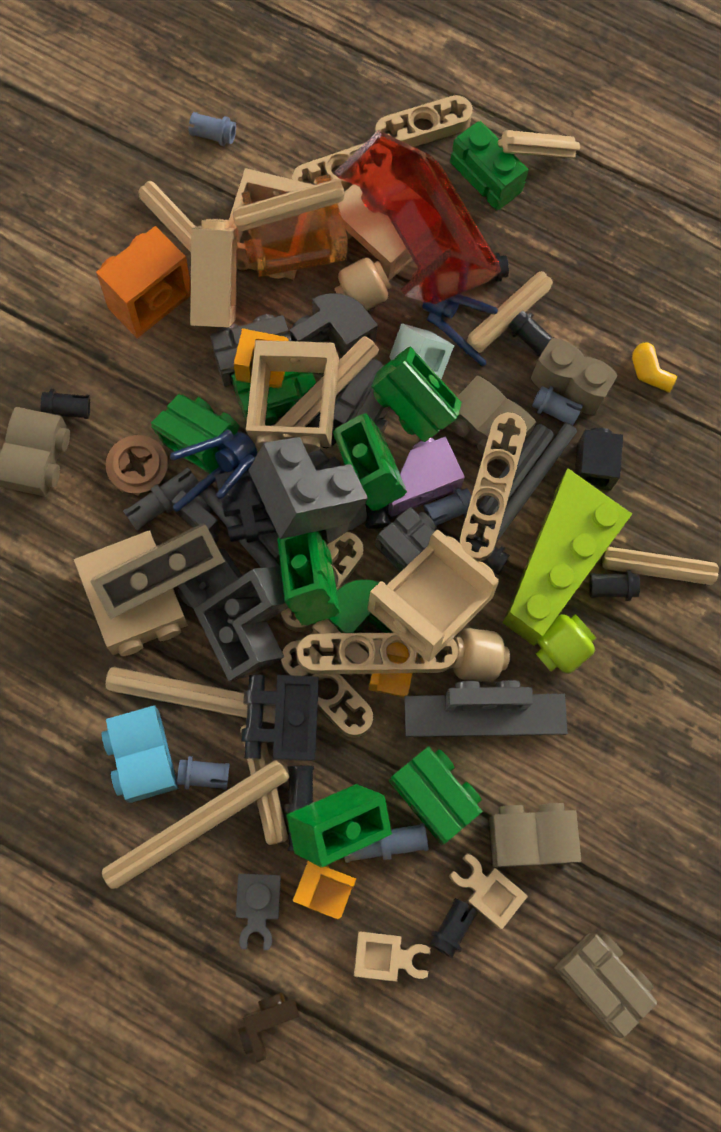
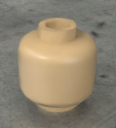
(364, 283)
(480, 655)

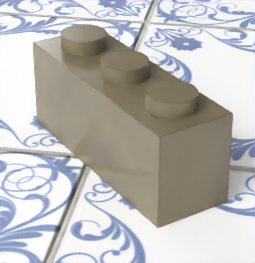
(157, 570)

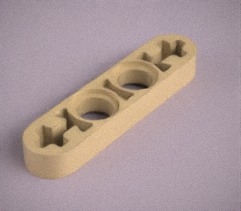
(495, 487)
(377, 659)

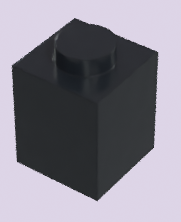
(599, 457)

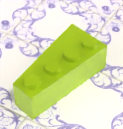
(568, 546)

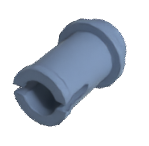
(213, 128)
(556, 405)
(449, 506)
(202, 774)

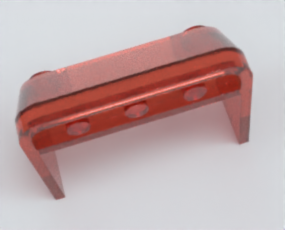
(426, 215)

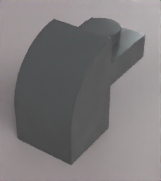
(337, 319)

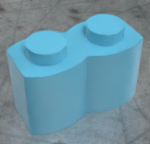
(140, 754)

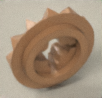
(144, 449)

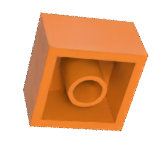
(145, 281)

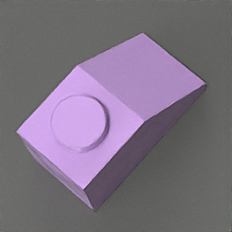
(428, 475)

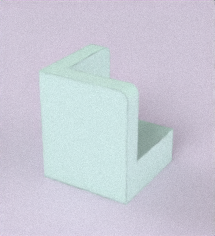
(429, 346)

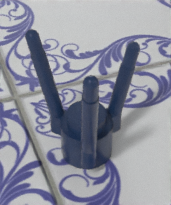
(448, 309)
(234, 454)

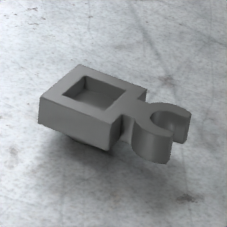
(257, 900)

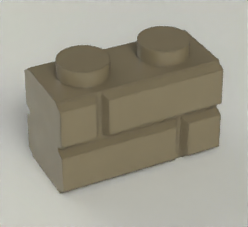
(606, 984)

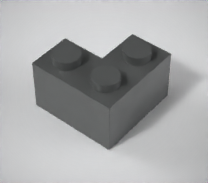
(300, 496)
(238, 622)

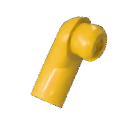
(648, 368)

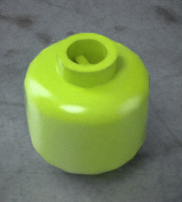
(566, 644)

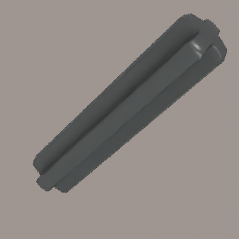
(531, 451)

